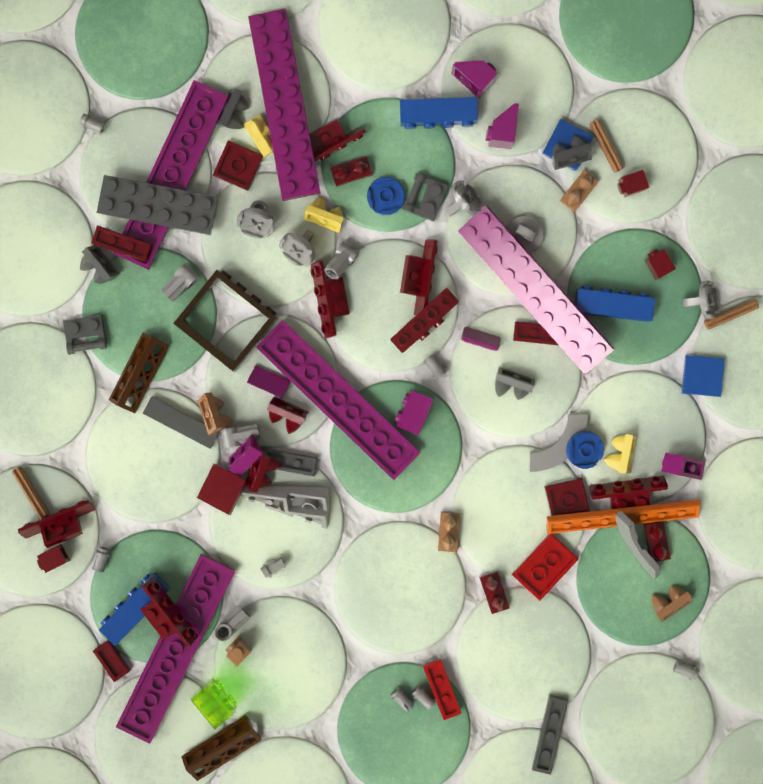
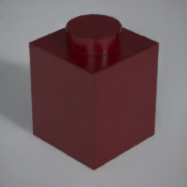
(633, 184)
(659, 263)
(52, 558)

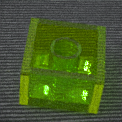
(214, 703)

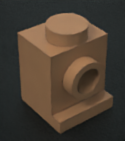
(238, 651)

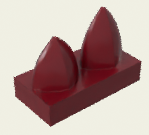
(351, 171)
(294, 415)
(256, 476)
(657, 541)
(494, 592)

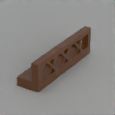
(135, 370)
(218, 746)

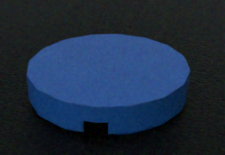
(385, 196)
(585, 449)

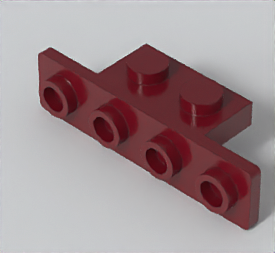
(331, 138)
(418, 275)
(330, 298)
(428, 317)
(630, 492)
(59, 526)
(165, 615)

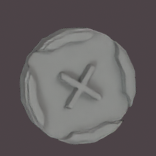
(465, 198)
(256, 221)
(527, 231)
(298, 248)
(707, 300)

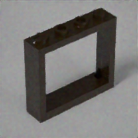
(253, 300)

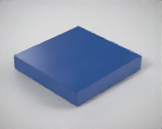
(563, 135)
(702, 376)

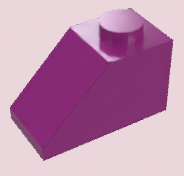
(683, 466)

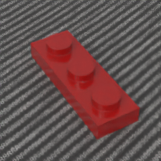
(442, 689)

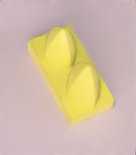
(260, 134)
(316, 214)
(623, 461)

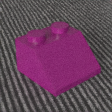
(475, 75)
(503, 129)
(414, 412)

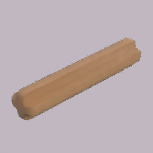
(606, 145)
(731, 314)
(30, 492)

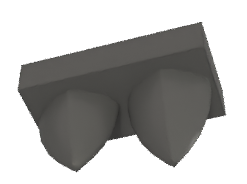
(228, 117)
(578, 153)
(96, 259)
(507, 378)

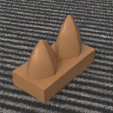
(579, 191)
(209, 409)
(448, 532)
(664, 608)

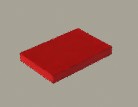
(545, 566)

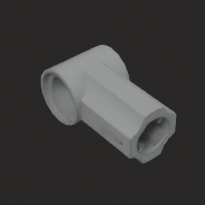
(342, 259)
(183, 279)
(236, 436)
(233, 623)

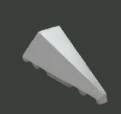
(304, 501)

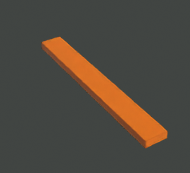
(637, 514)

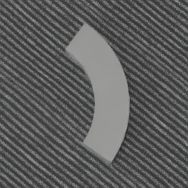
(556, 453)
(629, 535)

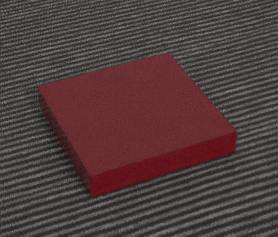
(237, 165)
(222, 489)
(567, 497)

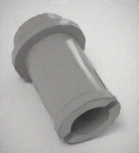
(91, 123)
(434, 366)
(101, 559)
(272, 567)
(686, 670)
(399, 696)
(423, 697)

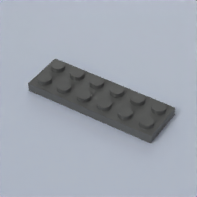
(157, 205)

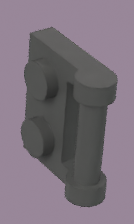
(431, 200)
(84, 328)

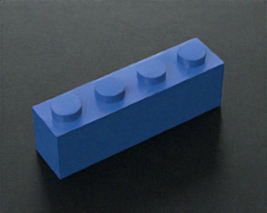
(438, 112)
(615, 305)
(128, 613)

